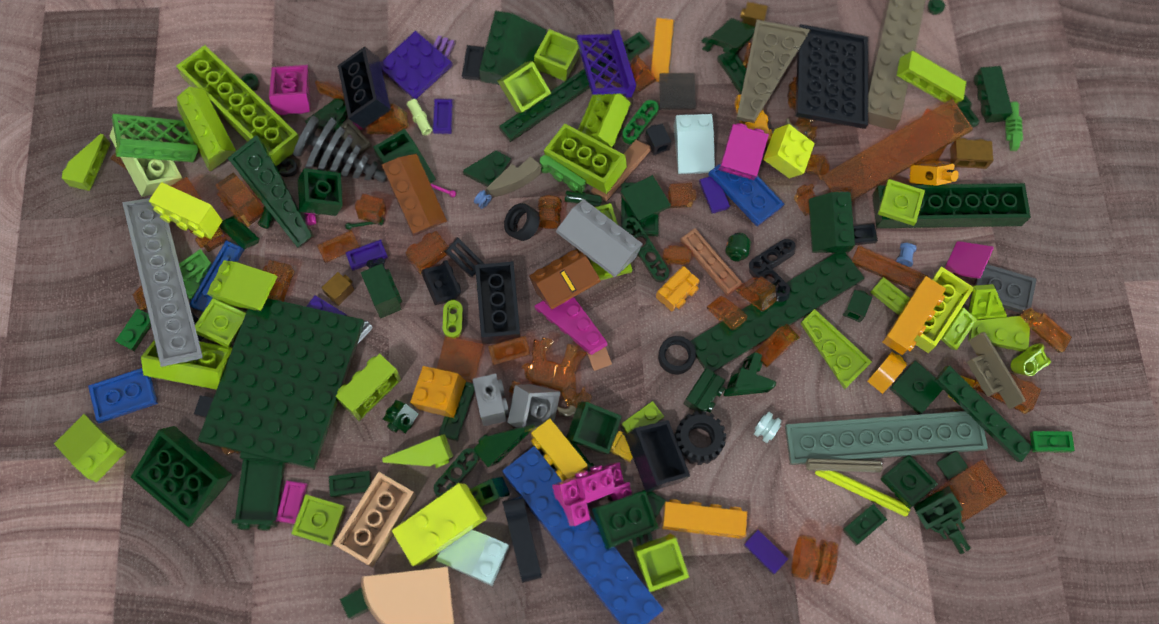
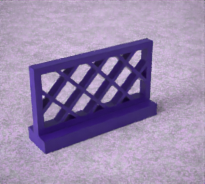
(621, 63)

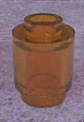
(677, 255)

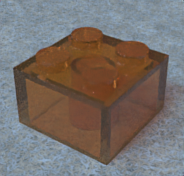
(239, 200)

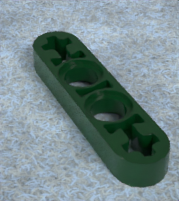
(647, 248)

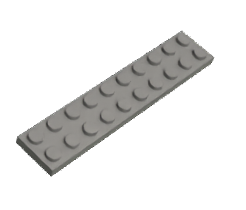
(162, 284)

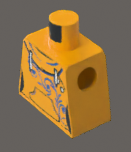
(941, 173)

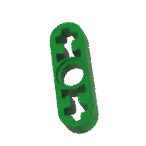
(640, 114)

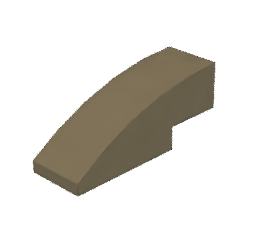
(514, 178)

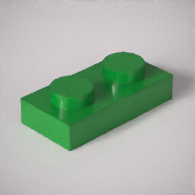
(134, 330)
(1052, 441)

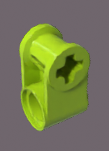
(1030, 361)

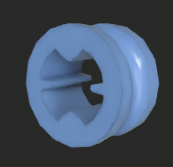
(482, 199)

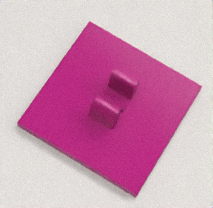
(969, 259)

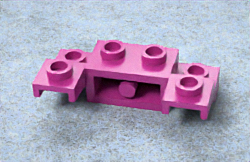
(589, 486)

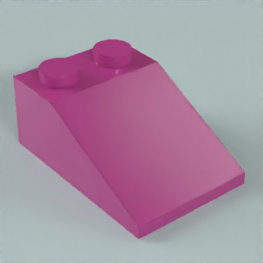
(290, 89)

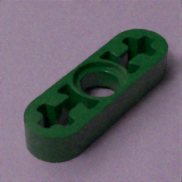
(470, 465)

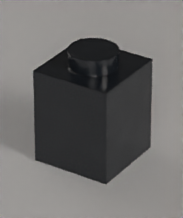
(657, 139)

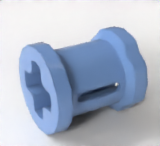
(906, 254)

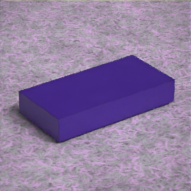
(442, 116)
(714, 195)
(359, 256)
(765, 552)

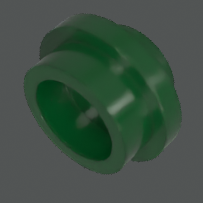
(936, 6)

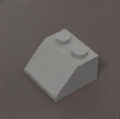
(533, 405)

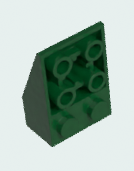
(398, 146)

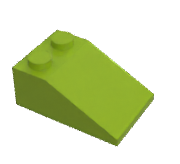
(241, 285)
(89, 448)
(427, 453)

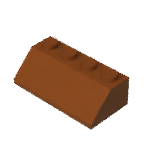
(414, 193)

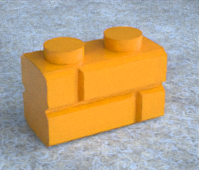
(677, 289)

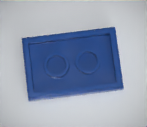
(122, 395)

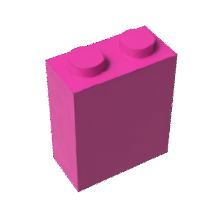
(743, 151)

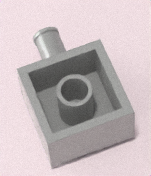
(490, 404)

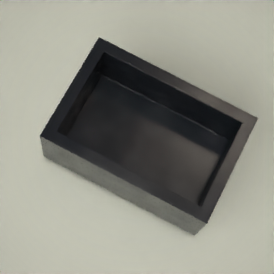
(657, 455)

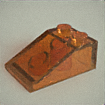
(974, 489)

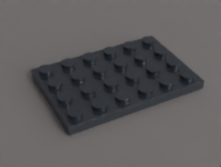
(833, 77)

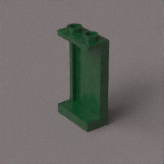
(258, 493)

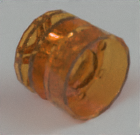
(818, 560)

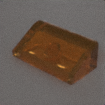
(329, 90)
(337, 246)
(509, 350)

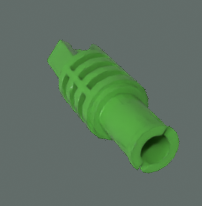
(1014, 128)

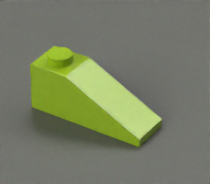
(86, 164)

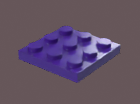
(415, 65)

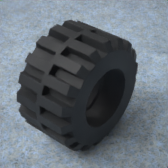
(708, 424)

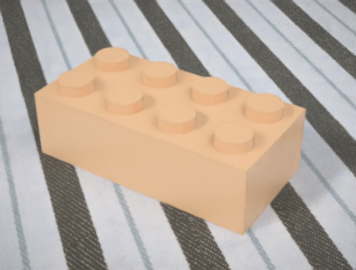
(374, 519)

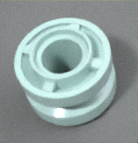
(767, 427)

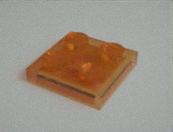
(460, 357)

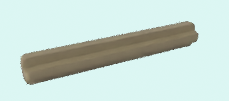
(843, 465)

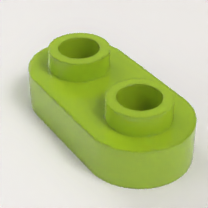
(452, 320)

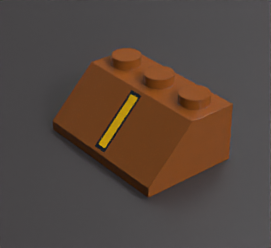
(564, 278)

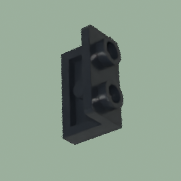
(441, 283)

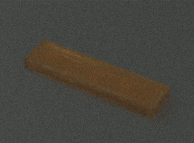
(887, 268)

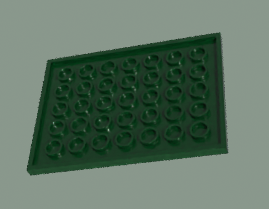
(282, 383)

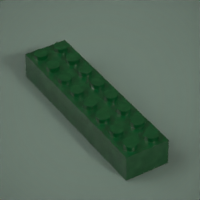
(964, 206)

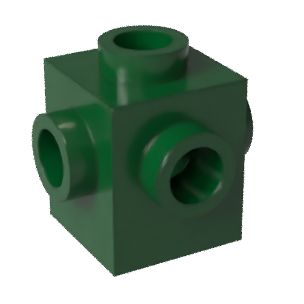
(400, 417)

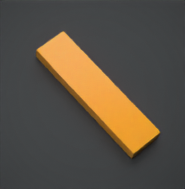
(662, 47)

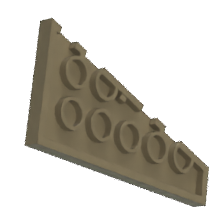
(769, 57)

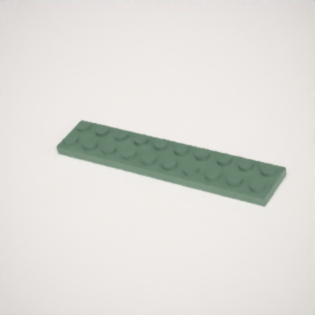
(885, 437)

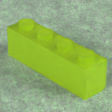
(931, 77)

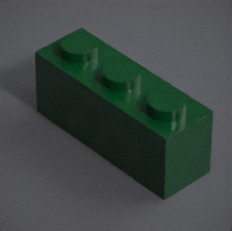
(993, 94)

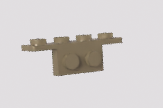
(992, 372)

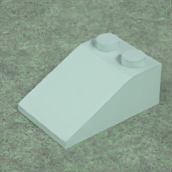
(694, 143)
(475, 556)

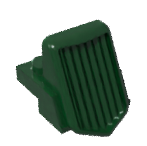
(746, 381)

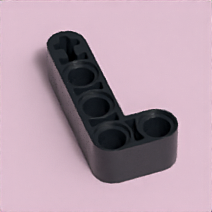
(522, 539)

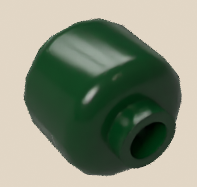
(738, 247)

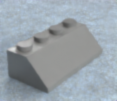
(599, 238)

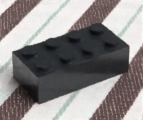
(363, 87)
(497, 302)

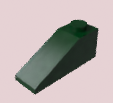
(496, 447)
(490, 491)

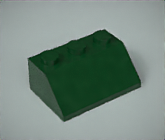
(831, 223)

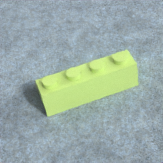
(148, 172)

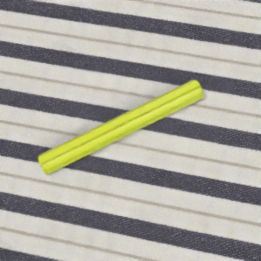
(864, 491)

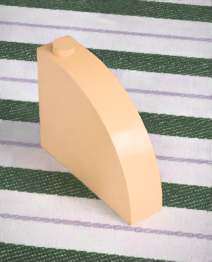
(410, 597)

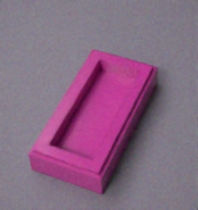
(291, 502)

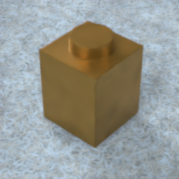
(753, 13)
(338, 288)

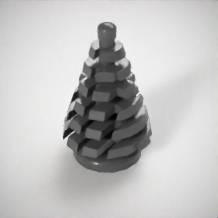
(331, 150)

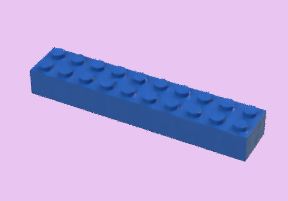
(582, 544)

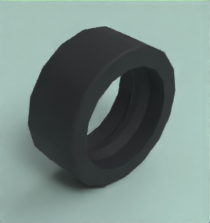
(530, 226)
(676, 340)

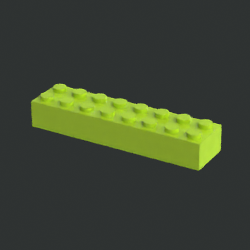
(238, 103)

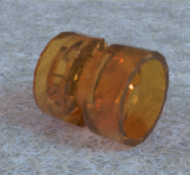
(549, 211)

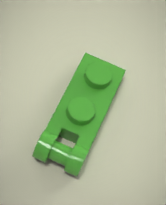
(562, 174)

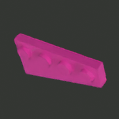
(575, 323)

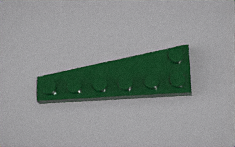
(264, 179)

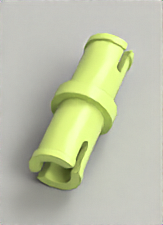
(419, 117)

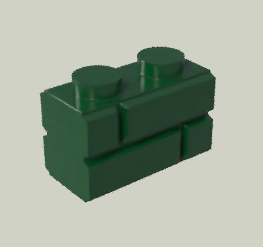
(704, 392)

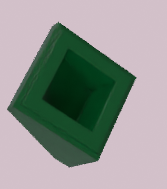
(952, 465)

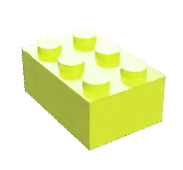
(185, 211)

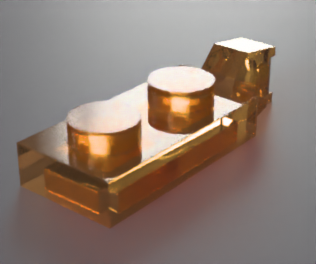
(1047, 329)

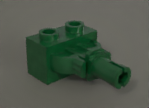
(941, 514)

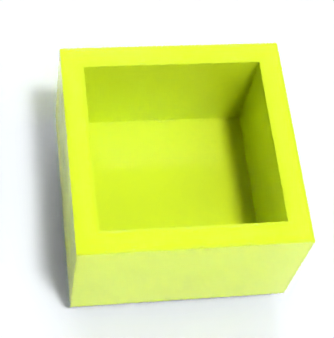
(789, 151)

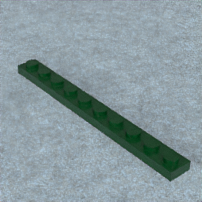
(565, 93)

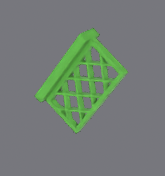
(155, 148)

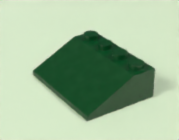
(509, 46)
(180, 475)

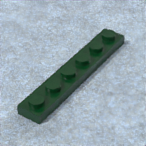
(983, 413)

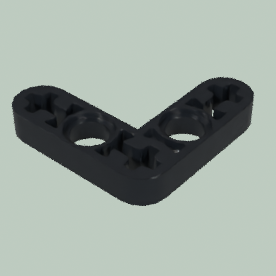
(768, 266)

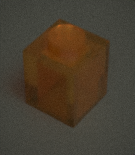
(681, 195)
(370, 208)

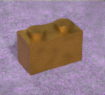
(971, 153)

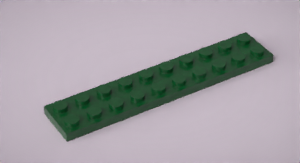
(807, 292)

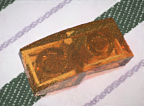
(727, 311)

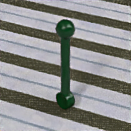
(348, 226)

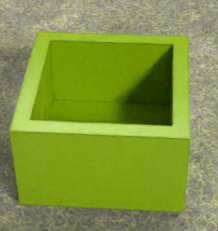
(557, 55)
(524, 86)
(661, 562)

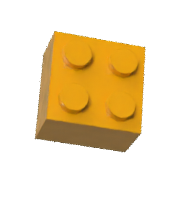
(438, 391)

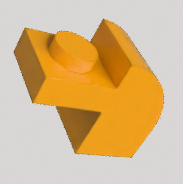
(887, 372)

